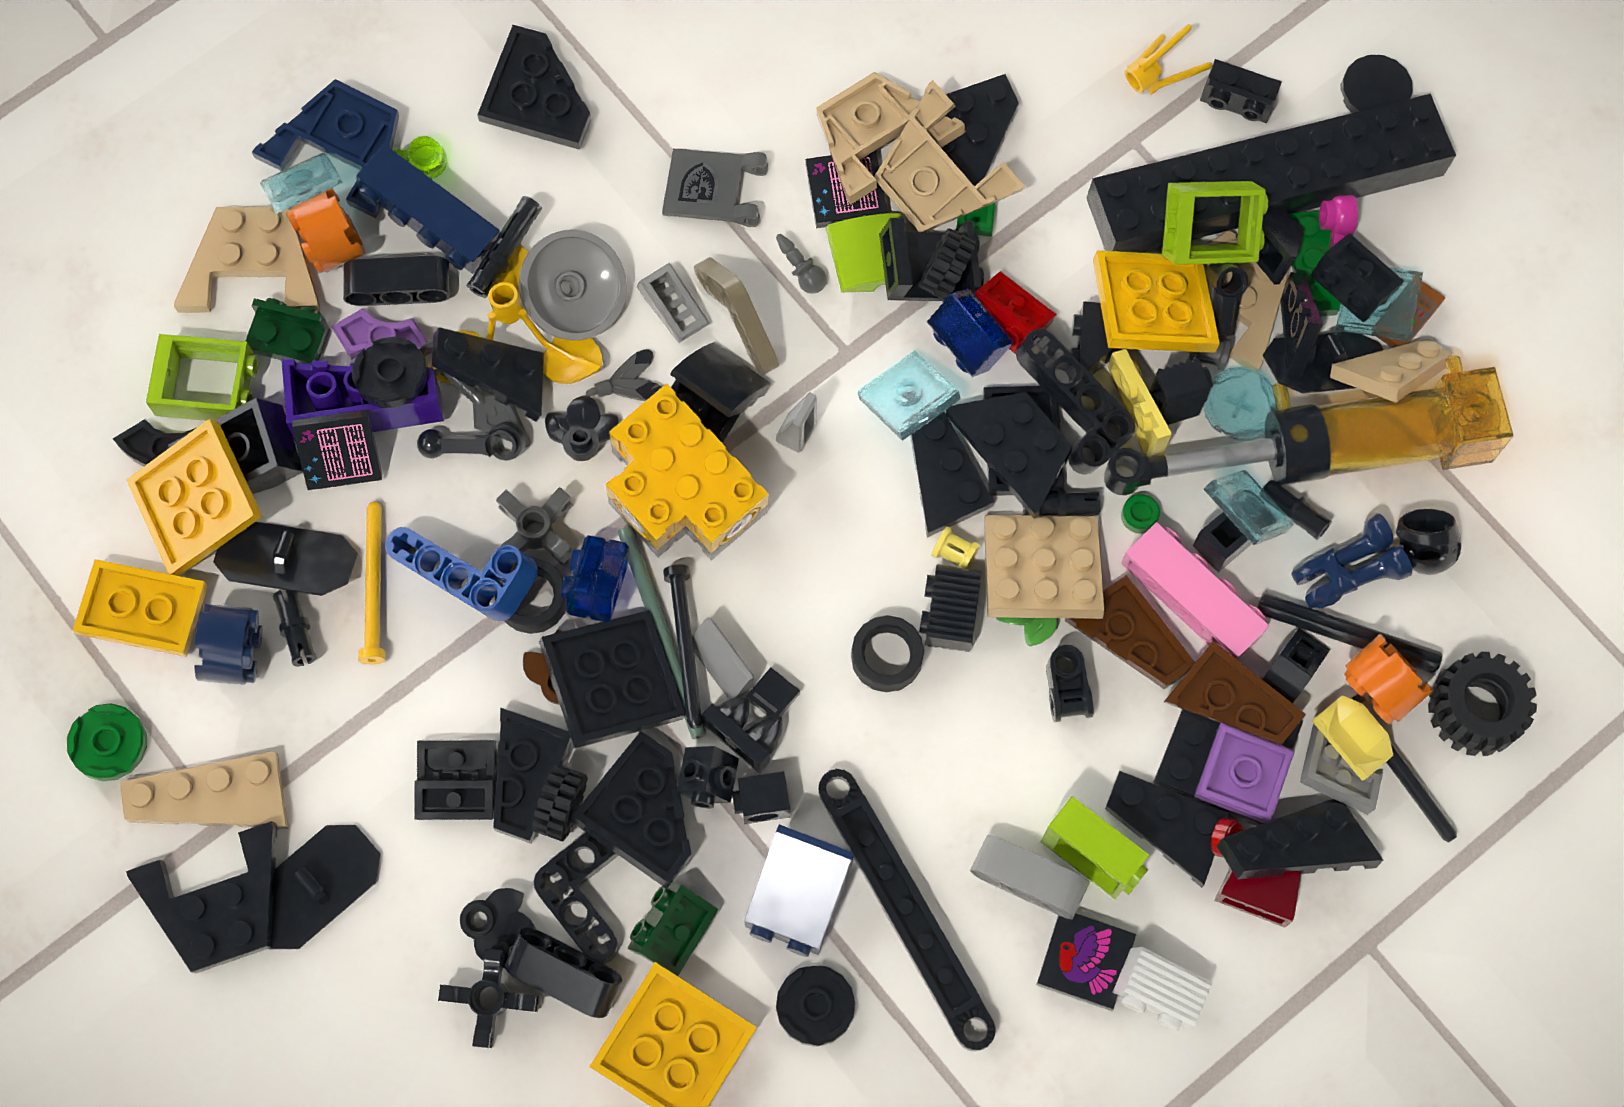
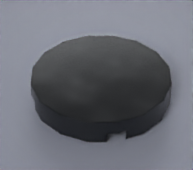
(1375, 83)
(390, 372)
(815, 1005)

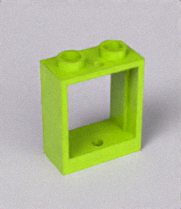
(1179, 223)
(166, 367)
(1095, 849)

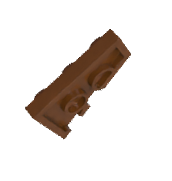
(1136, 635)
(1233, 695)

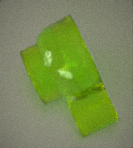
(426, 156)

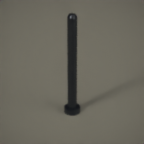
(676, 576)
(1418, 792)

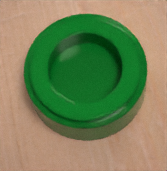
(1140, 513)

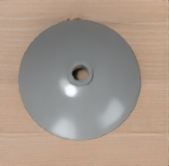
(595, 282)

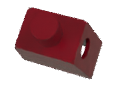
(1263, 897)

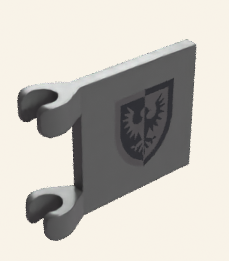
(708, 185)

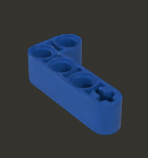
(452, 572)

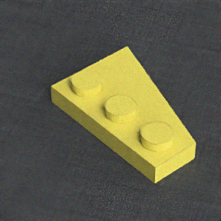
(1150, 426)

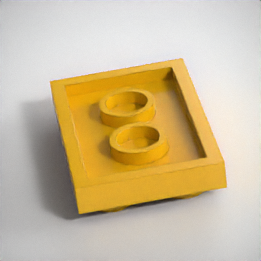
(140, 608)

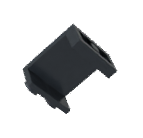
(909, 252)

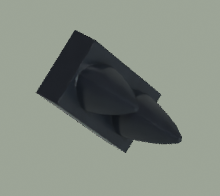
(752, 745)

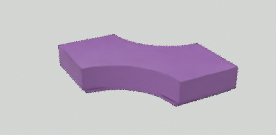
(362, 329)

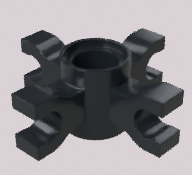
(486, 1019)

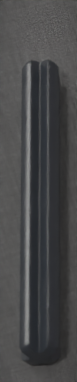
(1345, 630)

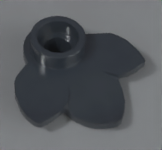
(580, 423)
(502, 921)

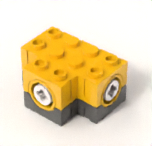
(680, 479)

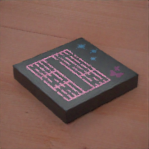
(828, 195)
(337, 449)

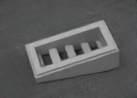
(668, 274)
(799, 424)

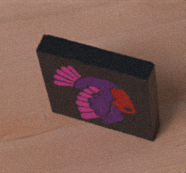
(1085, 960)

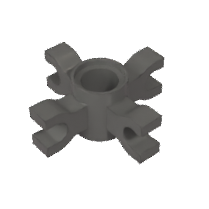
(554, 508)

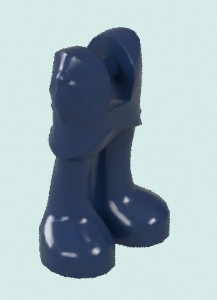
(1375, 538)

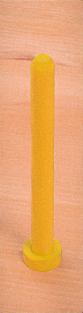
(372, 652)

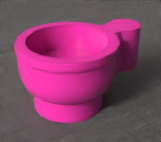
(1339, 217)

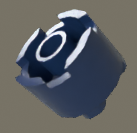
(227, 644)

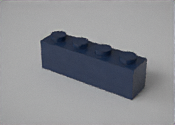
(426, 208)

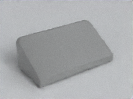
(722, 660)

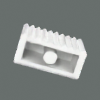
(1161, 988)

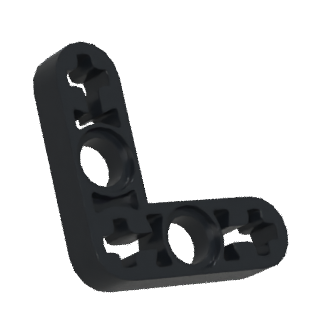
(572, 879)

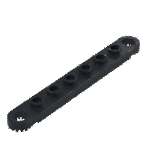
(906, 910)

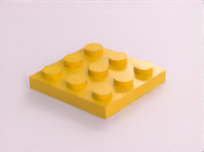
(1154, 303)
(194, 498)
(672, 1043)

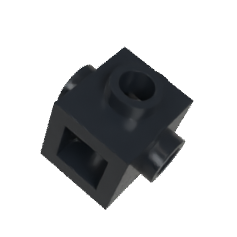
(707, 776)

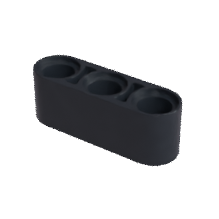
(396, 280)
(563, 972)

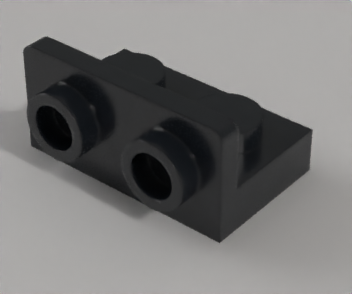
(1240, 91)
(1356, 277)

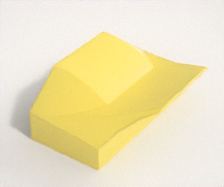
(1355, 735)

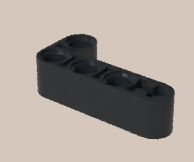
(1069, 399)

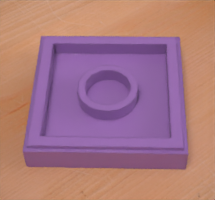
(1244, 773)

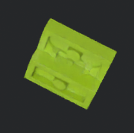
(858, 251)

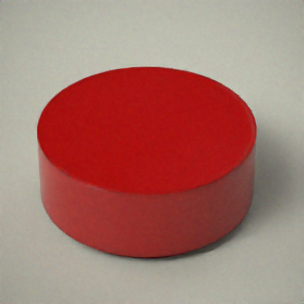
(1223, 829)

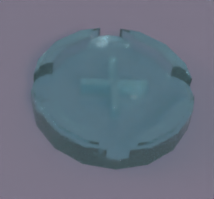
(1239, 403)

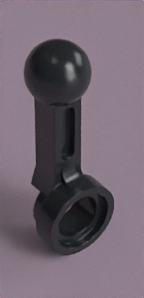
(433, 443)

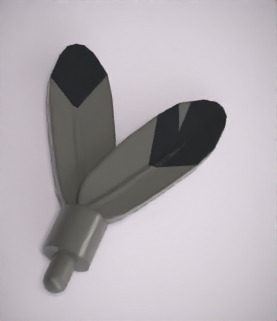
(625, 381)

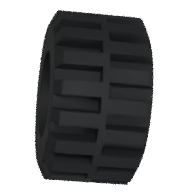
(1498, 679)

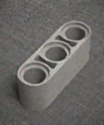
(1029, 876)

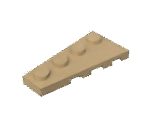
(219, 793)

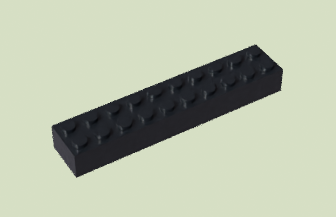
(1295, 166)

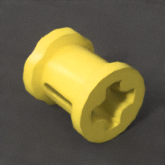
(947, 540)

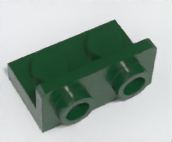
(287, 331)
(672, 927)

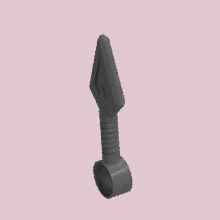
(486, 410)

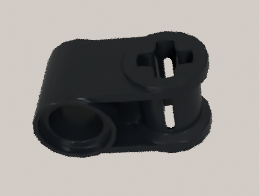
(1068, 691)

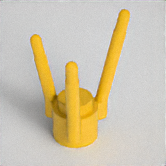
(1145, 71)

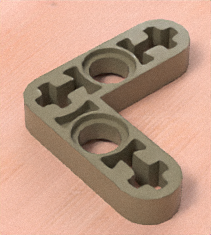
(732, 294)

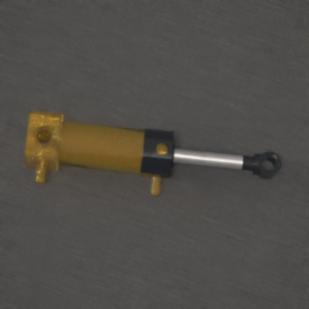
(1455, 422)

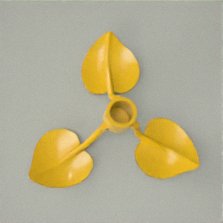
(565, 359)

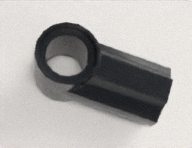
(1226, 298)

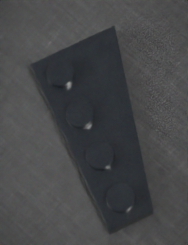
(1302, 842)

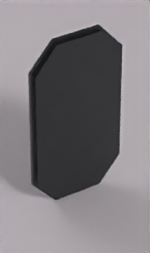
(1330, 349)
(287, 559)
(320, 883)

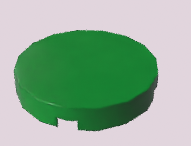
(106, 742)

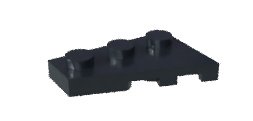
(1300, 324)
(498, 367)
(946, 477)
(525, 759)
(1168, 821)

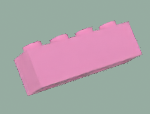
(1194, 592)

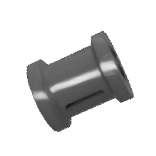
(1218, 358)

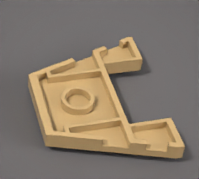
(867, 119)
(927, 181)
(247, 245)
(1256, 309)

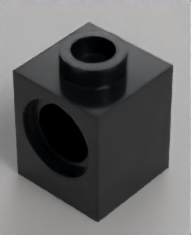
(762, 798)

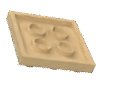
(1043, 567)

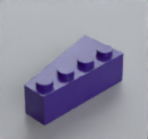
(329, 390)

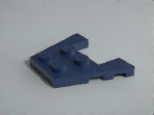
(339, 124)

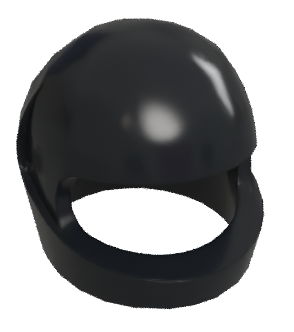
(1429, 540)

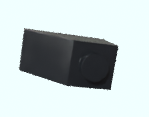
(1281, 243)
(1296, 665)

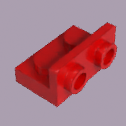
(1014, 308)

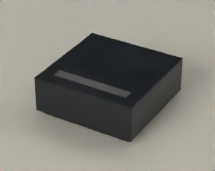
(773, 694)

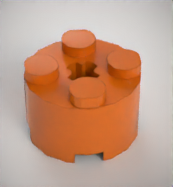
(326, 231)
(1387, 680)

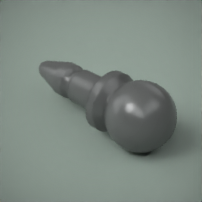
(810, 277)

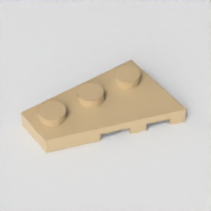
(1394, 370)

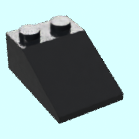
(261, 444)

